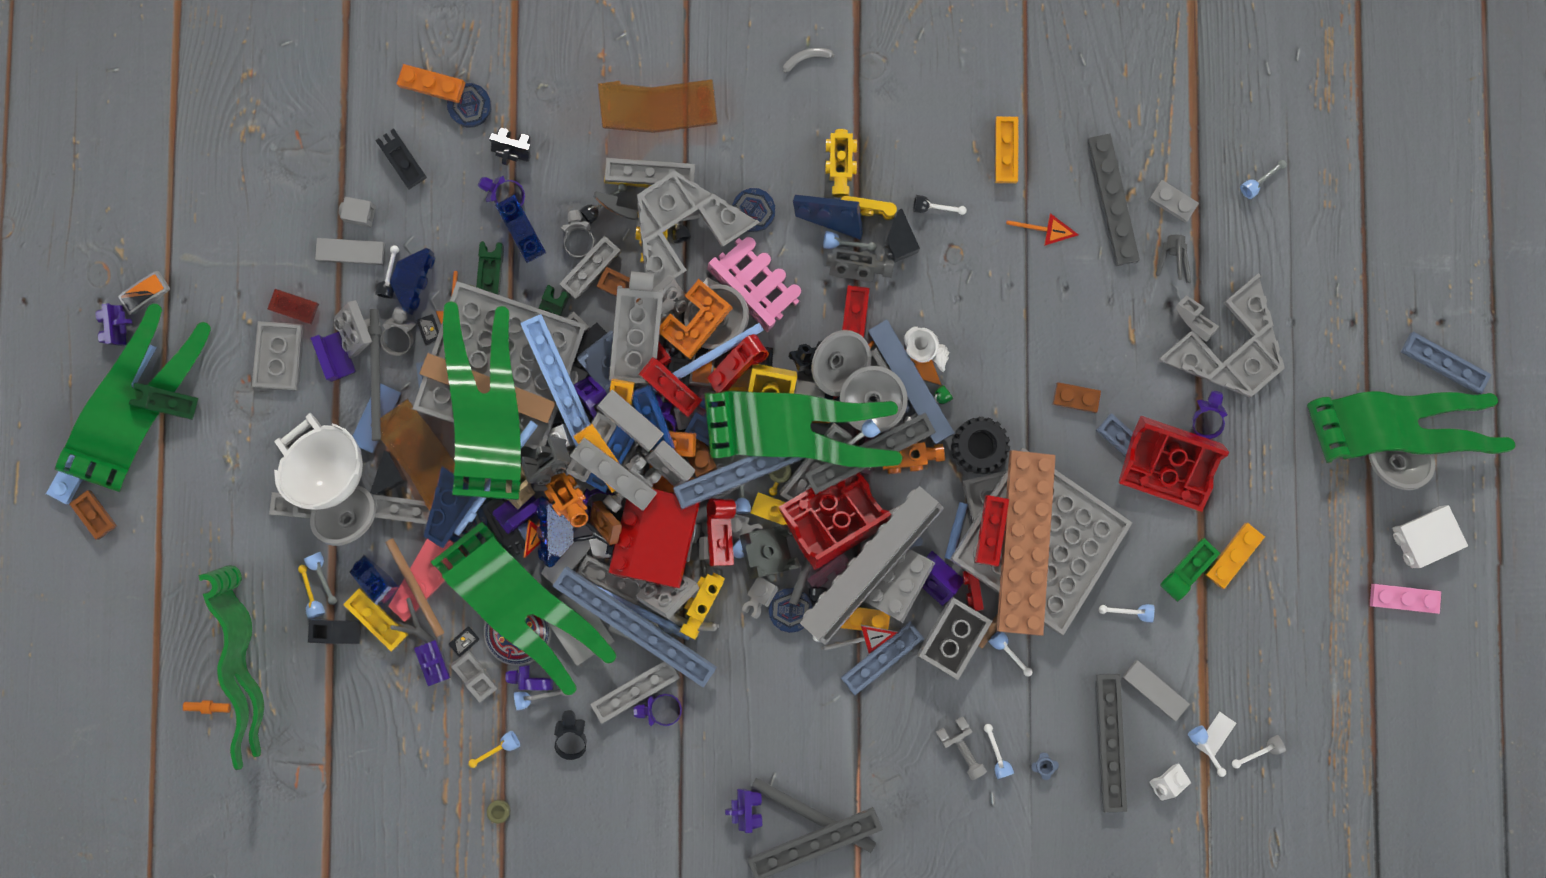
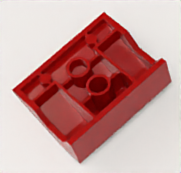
(1171, 463)
(833, 519)
(654, 541)

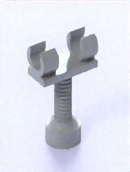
(650, 478)
(975, 770)

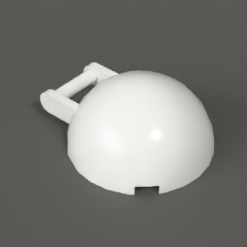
(319, 466)

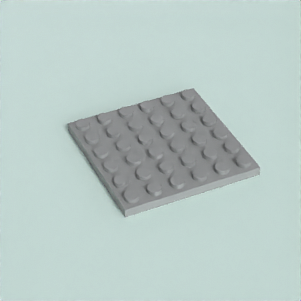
(476, 321)
(1080, 547)

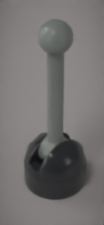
(591, 212)

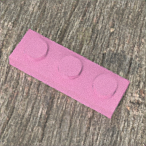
(1405, 598)

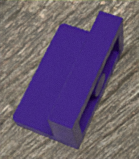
(332, 356)
(590, 394)
(511, 517)
(942, 580)

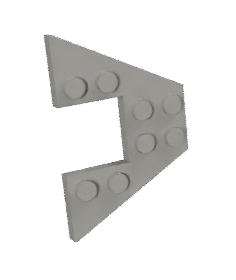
(669, 203)
(1247, 367)

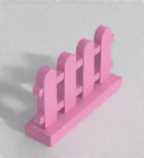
(743, 278)

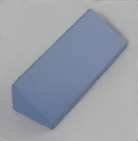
(363, 432)

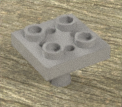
(673, 298)
(352, 329)
(667, 599)

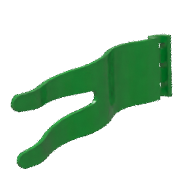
(483, 422)
(1389, 422)
(780, 427)
(110, 428)
(509, 594)
(237, 635)

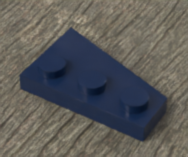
(834, 214)
(446, 509)

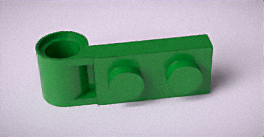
(1189, 569)

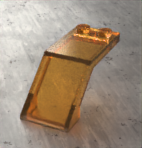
(657, 107)
(415, 448)

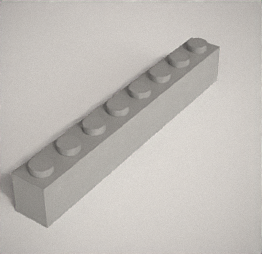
(871, 565)

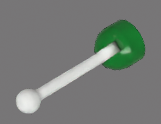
(941, 396)

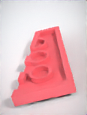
(426, 575)

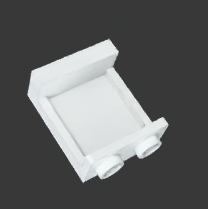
(1429, 537)

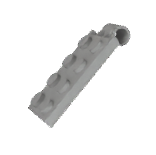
(635, 328)

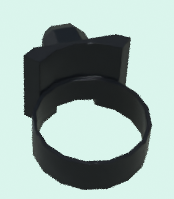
(570, 724)

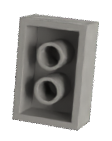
(954, 638)

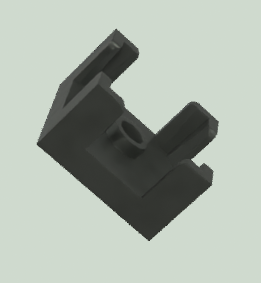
(768, 551)

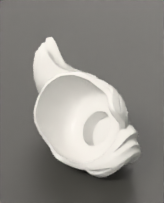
(924, 346)

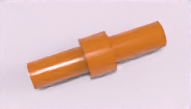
(207, 707)

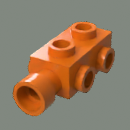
(926, 453)
(567, 499)

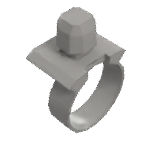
(575, 223)
(398, 320)

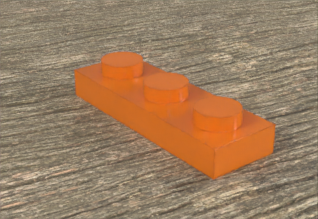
(431, 83)

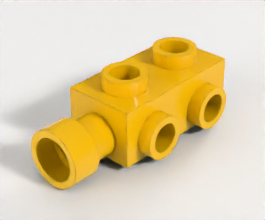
(841, 159)
(703, 598)

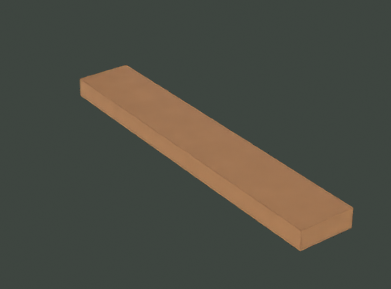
(528, 403)

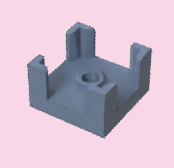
(597, 360)

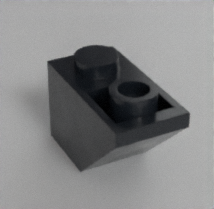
(334, 631)

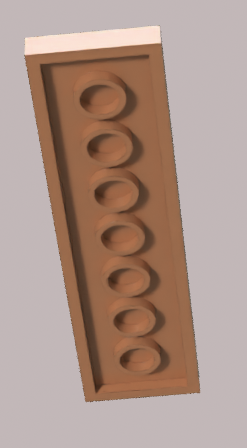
(1026, 543)

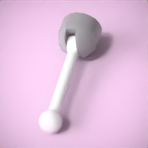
(1273, 745)

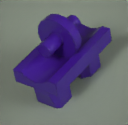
(114, 324)
(432, 663)
(742, 810)

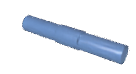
(956, 530)

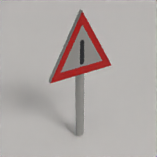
(872, 636)

